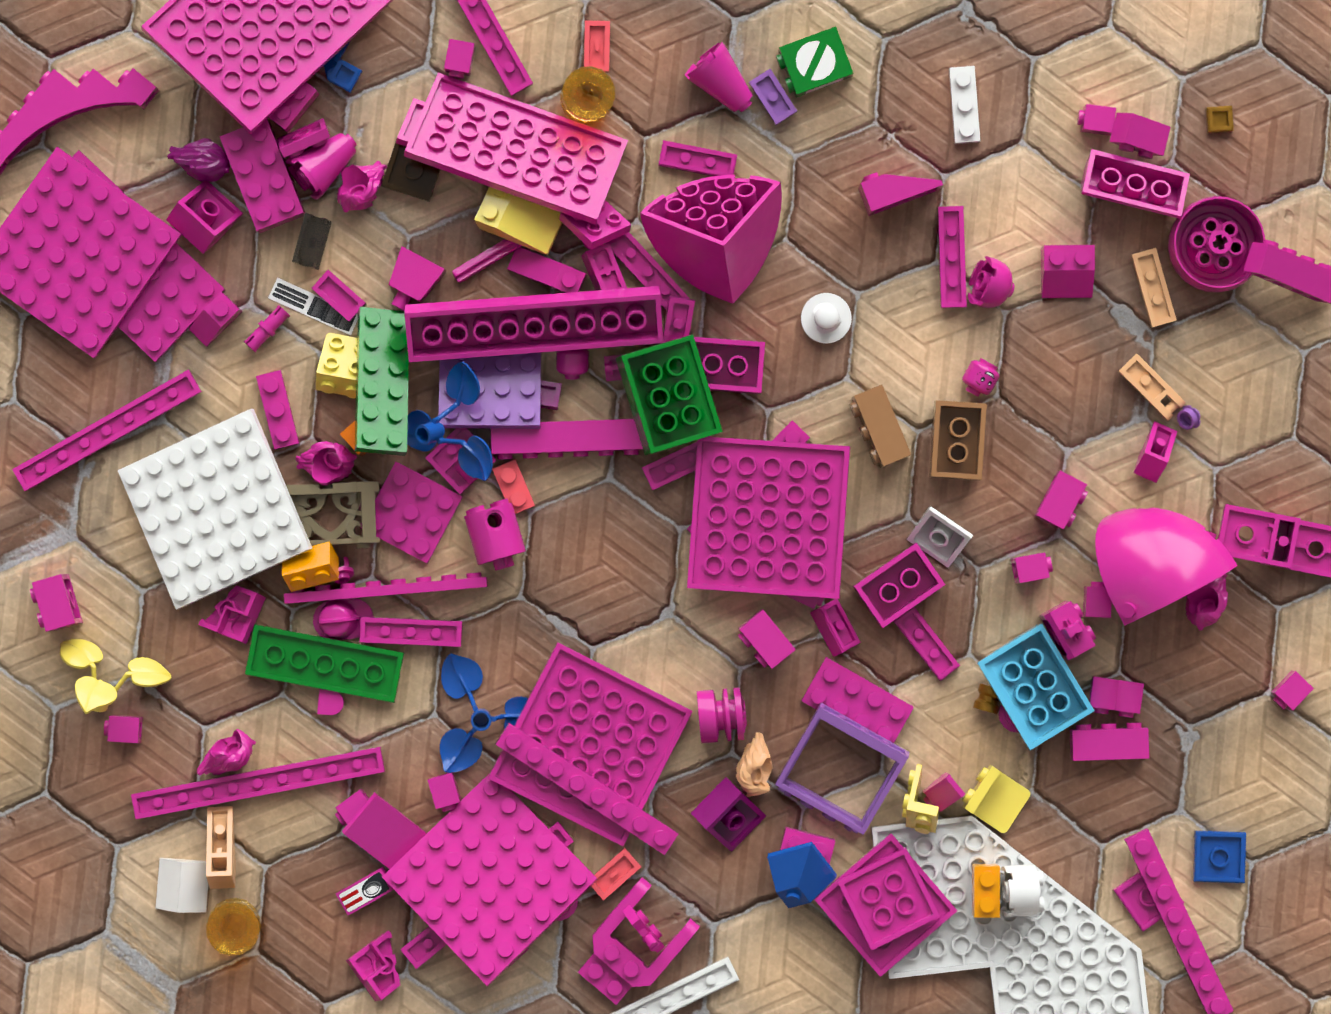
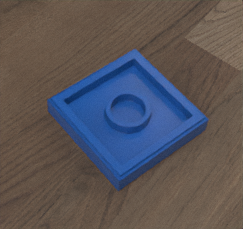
(1219, 856)

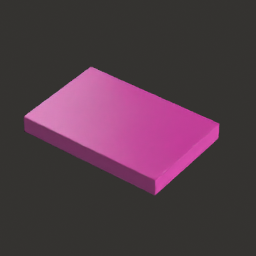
(383, 831)

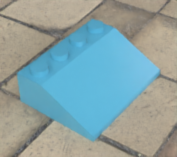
(1035, 686)

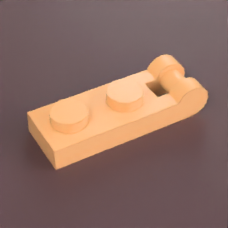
(1151, 386)

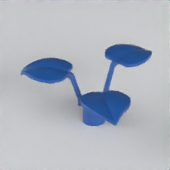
(424, 433)
(457, 747)

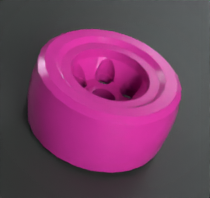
(1186, 254)

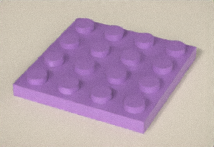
(507, 393)

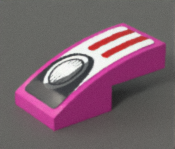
(364, 891)

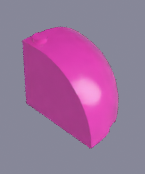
(716, 231)
(1155, 559)

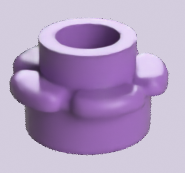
(1188, 417)

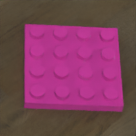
(886, 956)

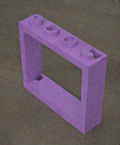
(861, 733)

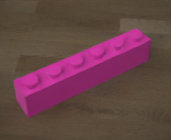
(567, 436)

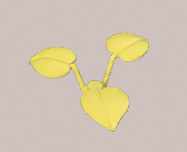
(96, 694)

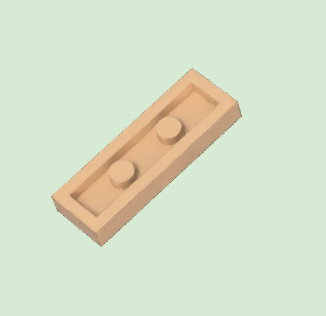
(1153, 287)

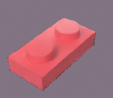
(597, 45)
(513, 486)
(615, 873)

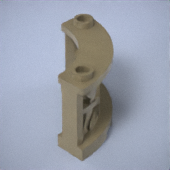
(360, 496)

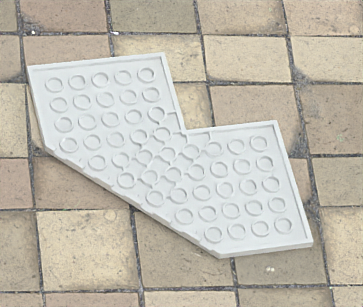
(1037, 964)

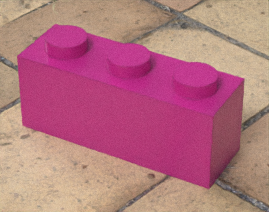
(1109, 742)

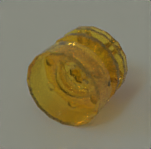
(588, 81)
(226, 939)

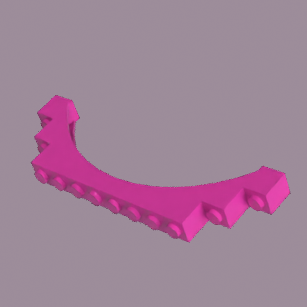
(60, 100)

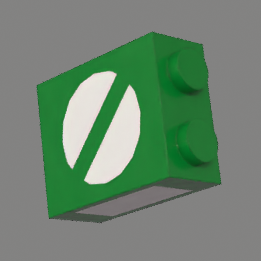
(814, 62)

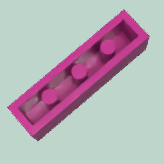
(1290, 271)

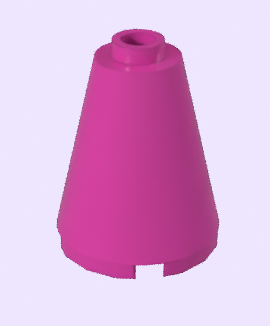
(721, 78)
(321, 165)

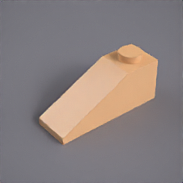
(220, 848)

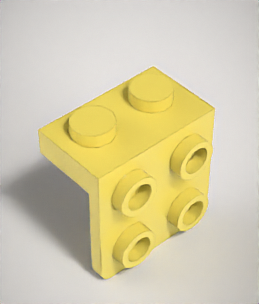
(338, 366)
(996, 798)
(918, 815)

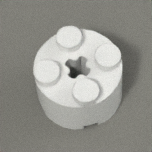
(1021, 890)

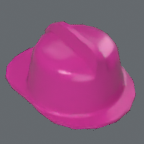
(340, 618)

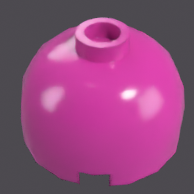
(991, 283)

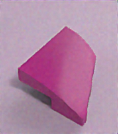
(235, 614)
(376, 967)

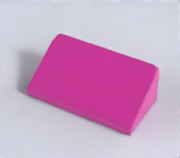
(835, 627)

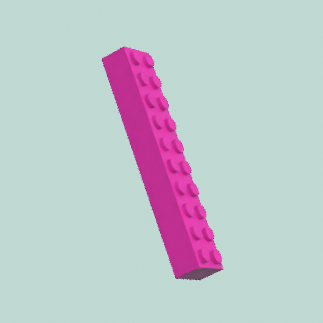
(533, 324)

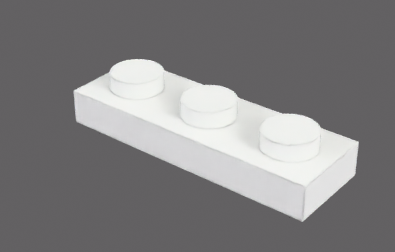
(964, 105)

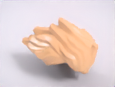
(755, 767)

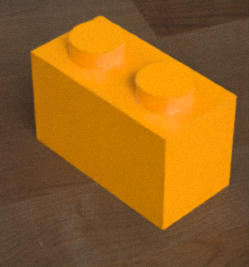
(311, 567)
(985, 890)

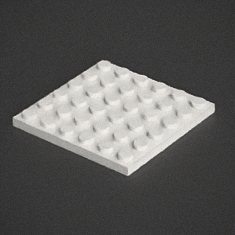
(215, 509)

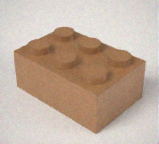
(879, 426)
(957, 440)

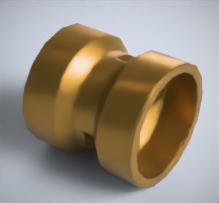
(987, 699)

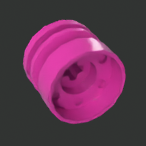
(721, 715)

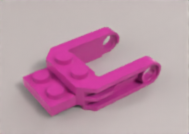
(617, 968)

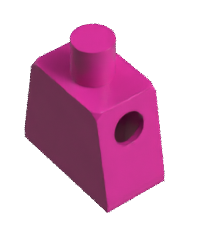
(413, 278)

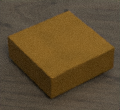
(1219, 119)

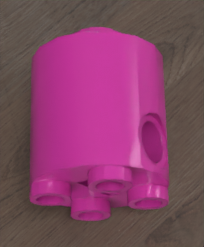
(495, 543)

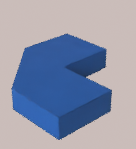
(341, 72)

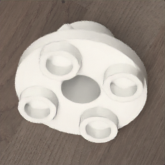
(826, 318)

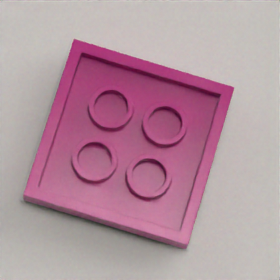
(413, 512)
(888, 898)

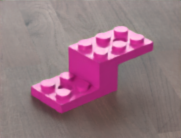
(1276, 540)

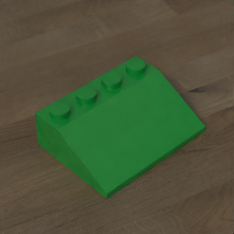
(668, 394)

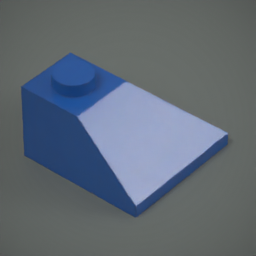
(800, 874)

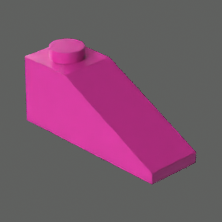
(546, 271)

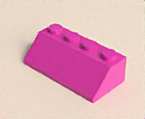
(1135, 183)

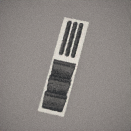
(310, 305)

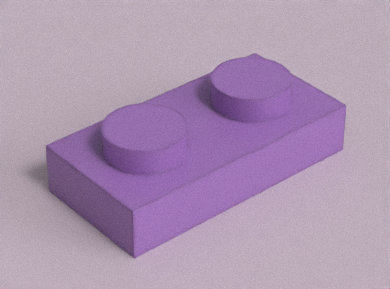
(773, 97)

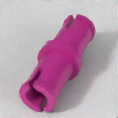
(266, 328)

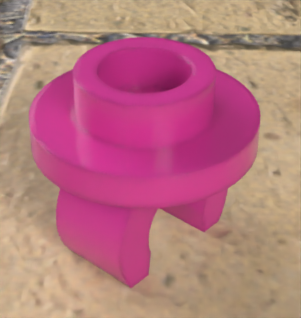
(345, 572)

